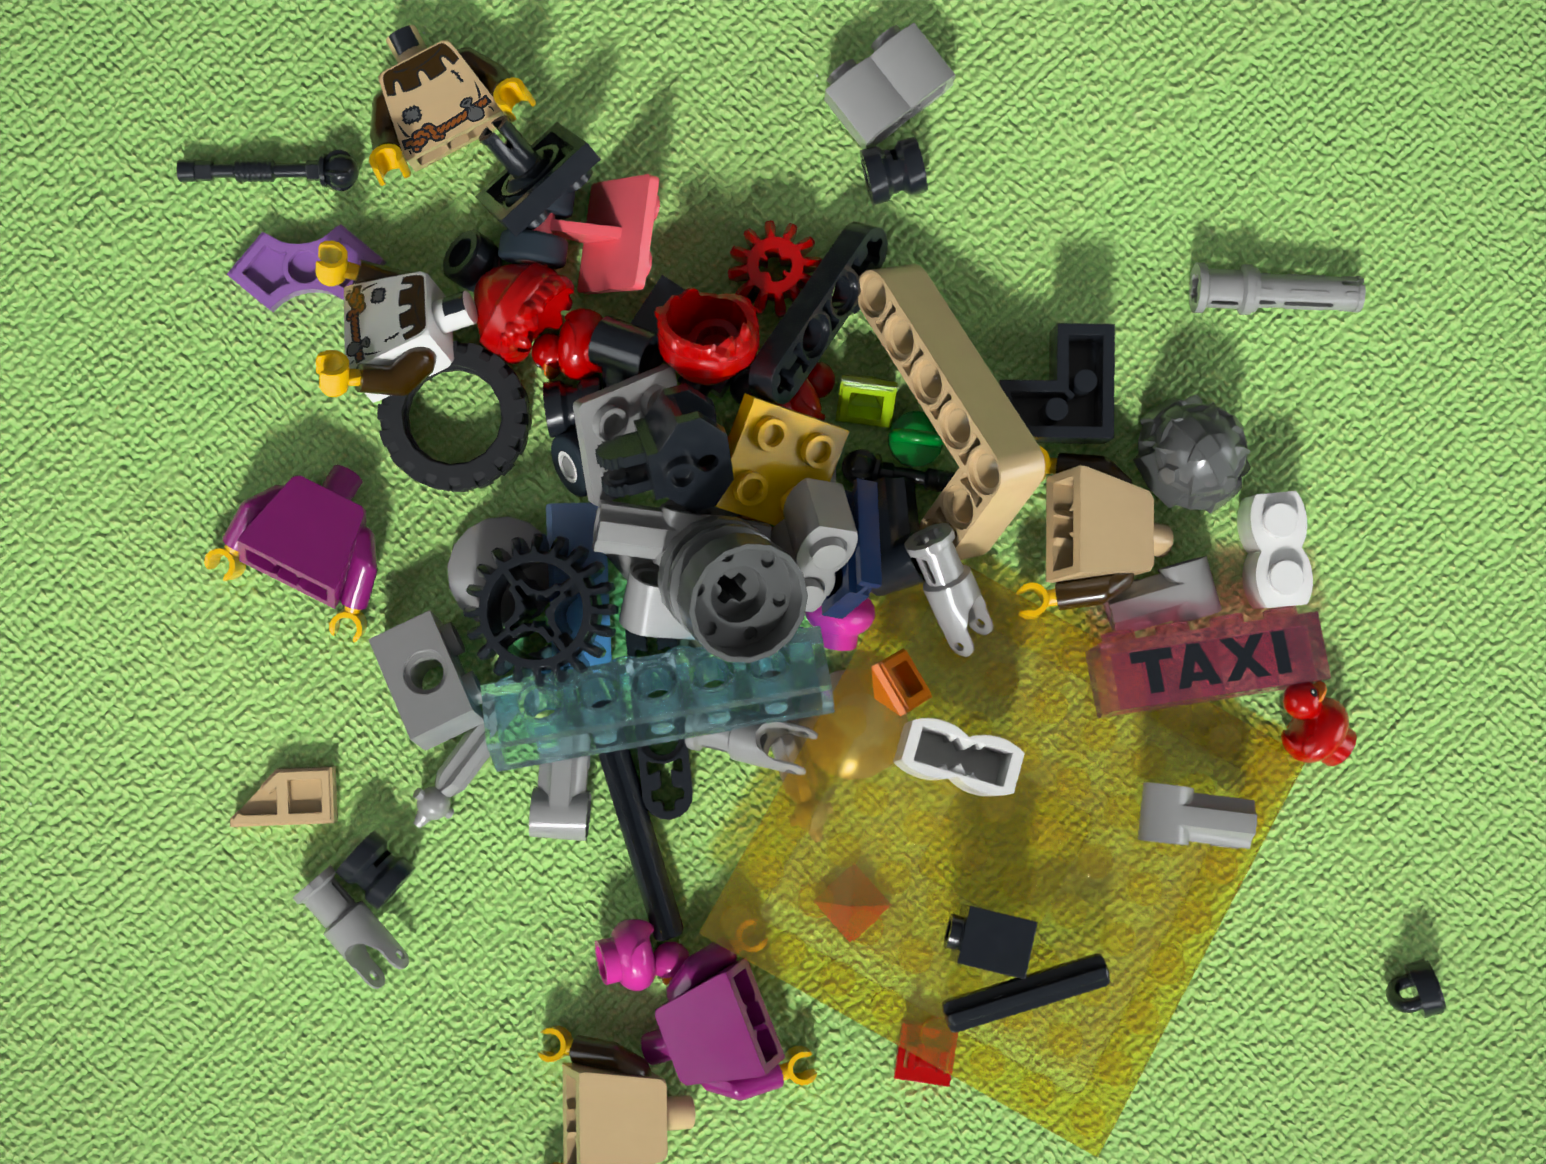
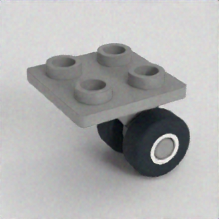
(601, 418)

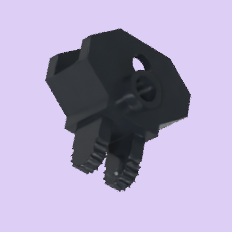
(673, 452)

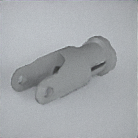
(949, 586)
(753, 744)
(351, 927)

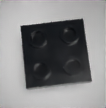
(555, 162)

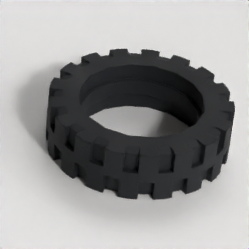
(488, 466)

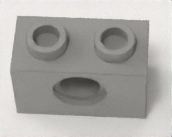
(406, 656)

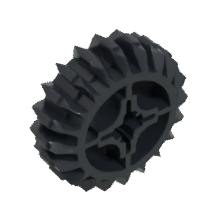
(510, 570)

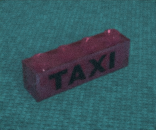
(1206, 663)

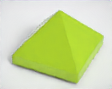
(866, 400)

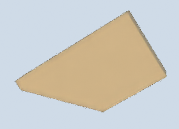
(292, 798)

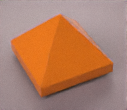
(899, 683)

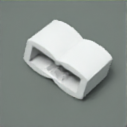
(1273, 535)
(943, 751)

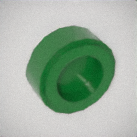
(914, 440)

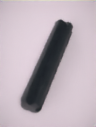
(1026, 994)

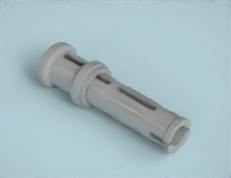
(1250, 290)

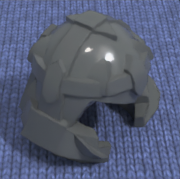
(1192, 454)

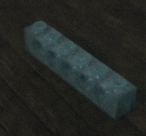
(635, 720)

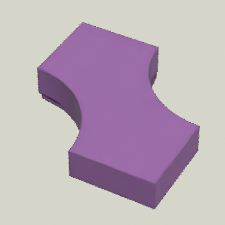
(282, 270)

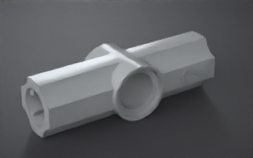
(645, 529)

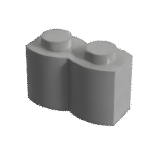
(888, 86)
(817, 535)

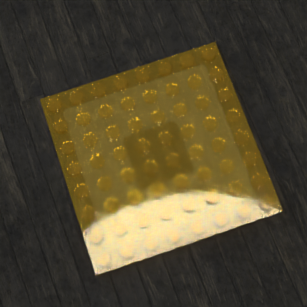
(868, 863)

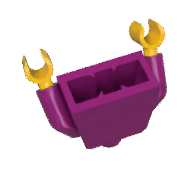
(307, 540)
(721, 1030)

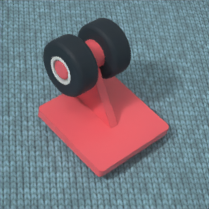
(613, 238)

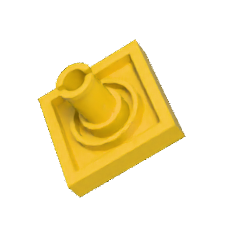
(772, 453)

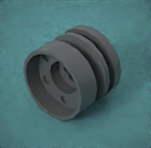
(752, 608)

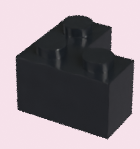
(1079, 395)

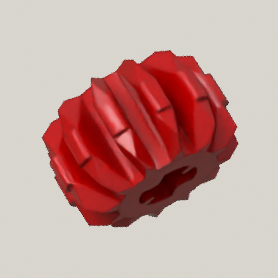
(758, 256)

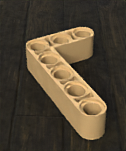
(964, 403)

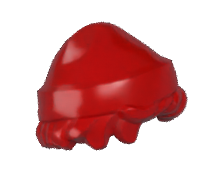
(518, 305)
(707, 335)

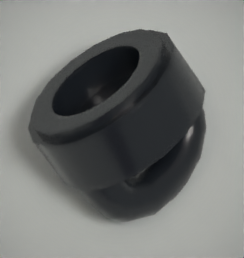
(470, 258)
(1424, 987)

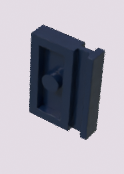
(863, 569)

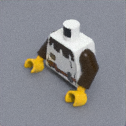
(393, 327)

